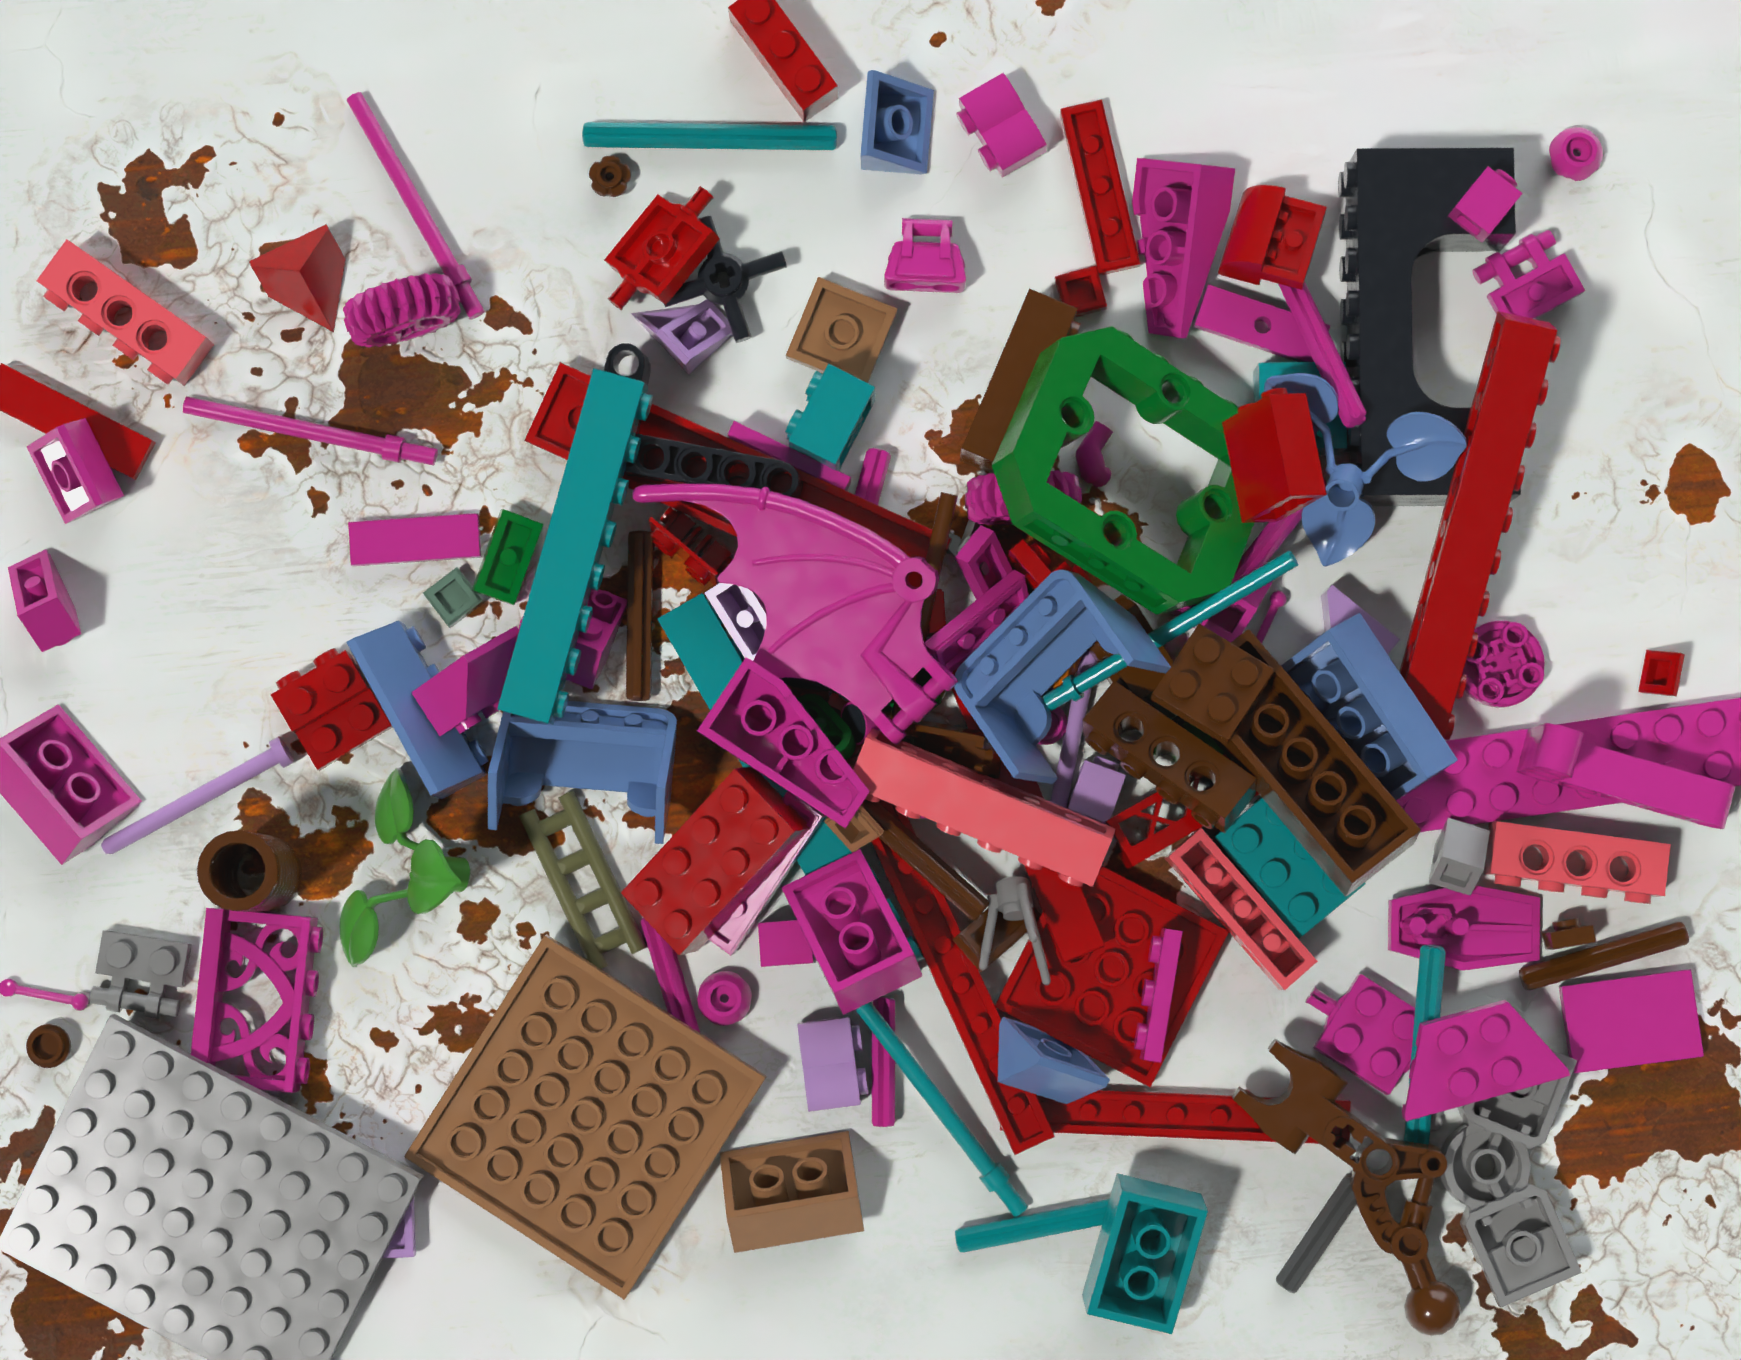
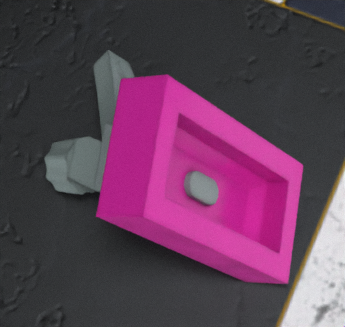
(979, 557)

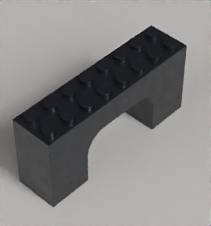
(1392, 217)

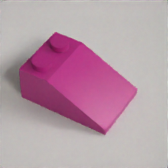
(852, 931)

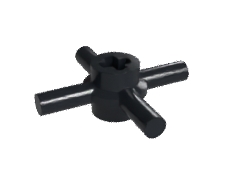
(739, 283)

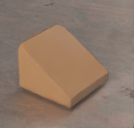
(859, 831)

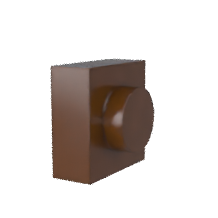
(1568, 934)

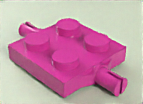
(1367, 1032)

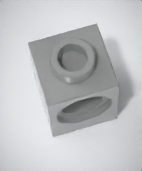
(1459, 856)

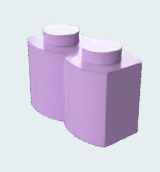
(830, 1063)

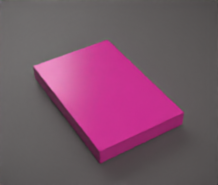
(1631, 1021)

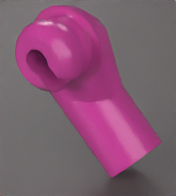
(1090, 458)

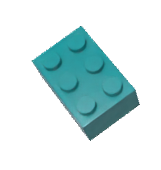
(1280, 868)
(1144, 1253)

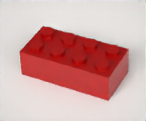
(715, 860)

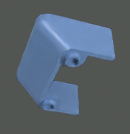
(1031, 651)
(587, 749)

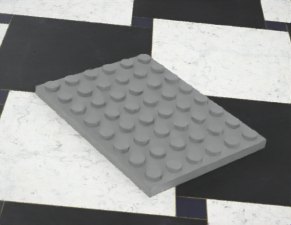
(206, 1205)

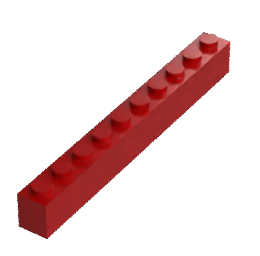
(1477, 513)

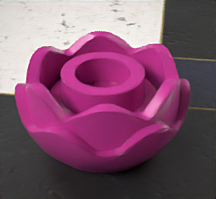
(1573, 166)
(737, 991)

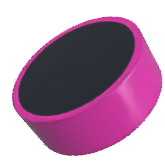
(857, 721)

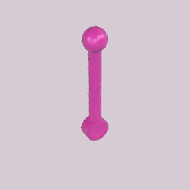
(1277, 600)
(9, 988)

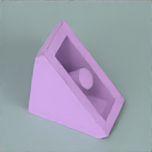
(687, 331)

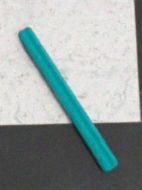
(709, 136)

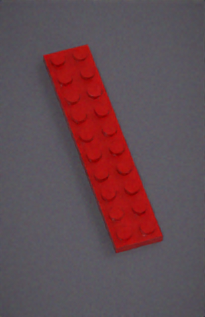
(557, 423)

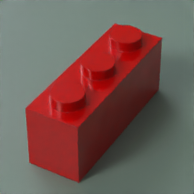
(784, 55)

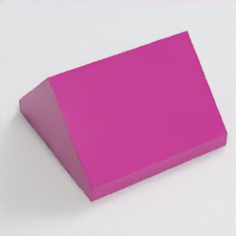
(74, 470)

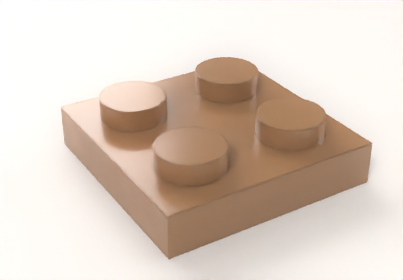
(841, 330)

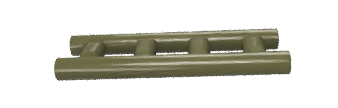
(591, 855)

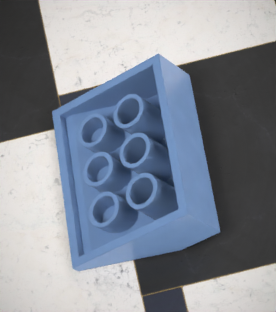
(1371, 706)

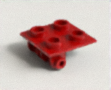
(669, 538)

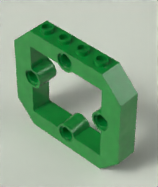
(1077, 533)

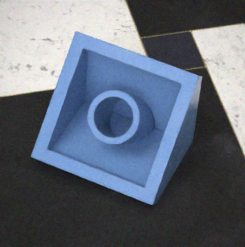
(896, 125)
(1044, 1064)

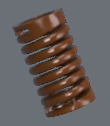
(219, 867)

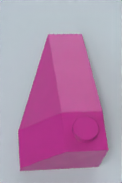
(1181, 227)

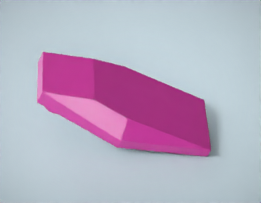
(1474, 930)

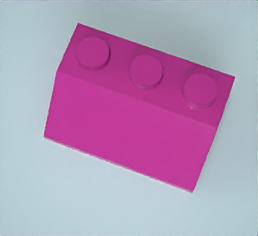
(62, 784)

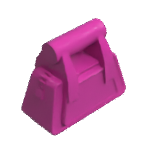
(925, 264)

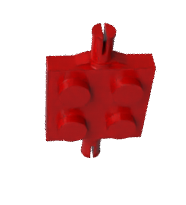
(661, 249)

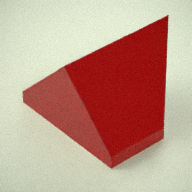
(305, 275)

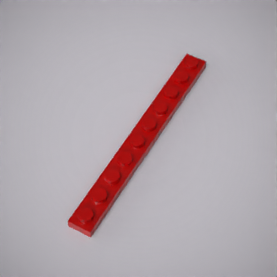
(961, 990)

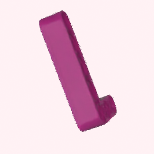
(1561, 758)

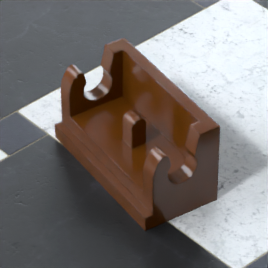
(957, 744)

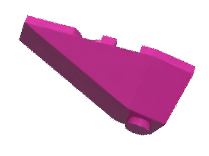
(777, 737)

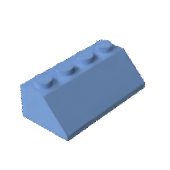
(396, 668)

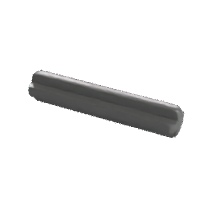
(1317, 1237)

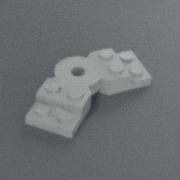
(1505, 1217)

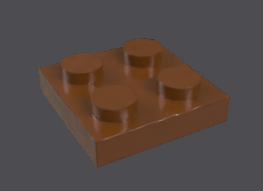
(1212, 684)

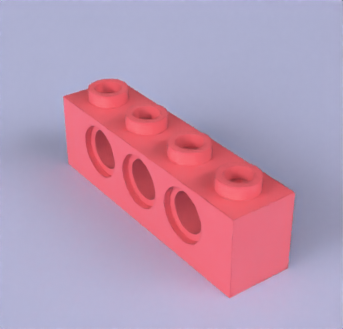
(74, 268)
(1645, 861)
(1240, 909)

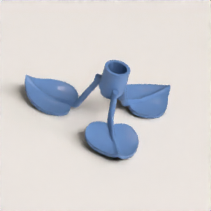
(1341, 520)

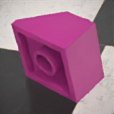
(468, 686)

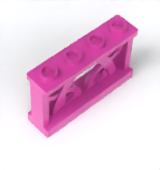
(218, 950)

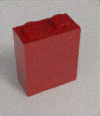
(1274, 456)

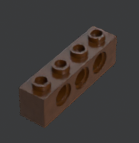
(1123, 711)

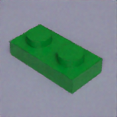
(507, 557)

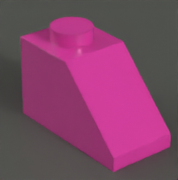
(43, 601)

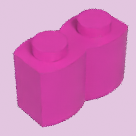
(1001, 126)

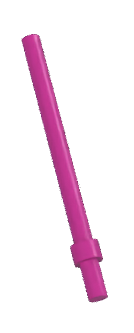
(415, 205)
(391, 447)

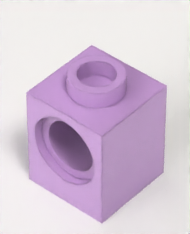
(1096, 789)

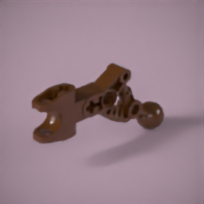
(1311, 1111)

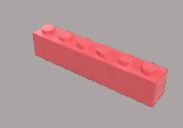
(984, 809)

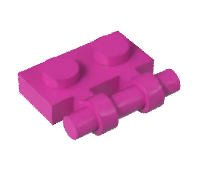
(1536, 291)

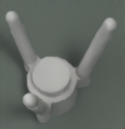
(1015, 903)

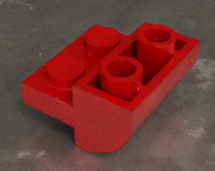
(1272, 237)

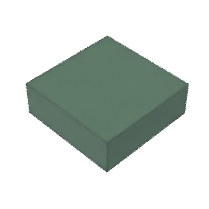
(453, 597)

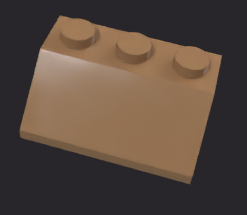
(791, 1192)

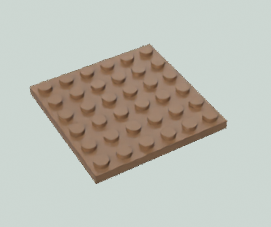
(585, 1116)

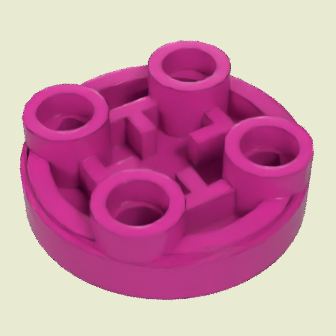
(1505, 665)

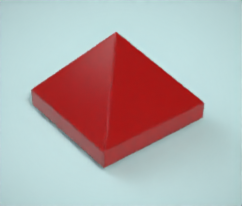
(1661, 673)

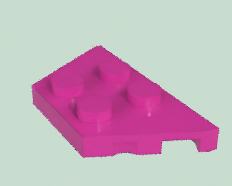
(1475, 1059)

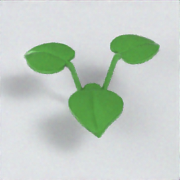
(431, 874)

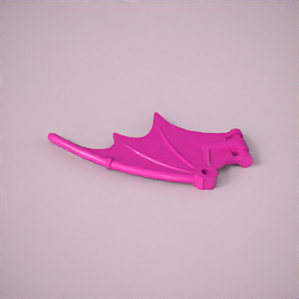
(830, 597)

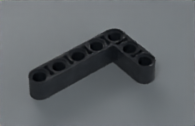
(679, 453)

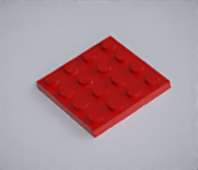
(1098, 996)

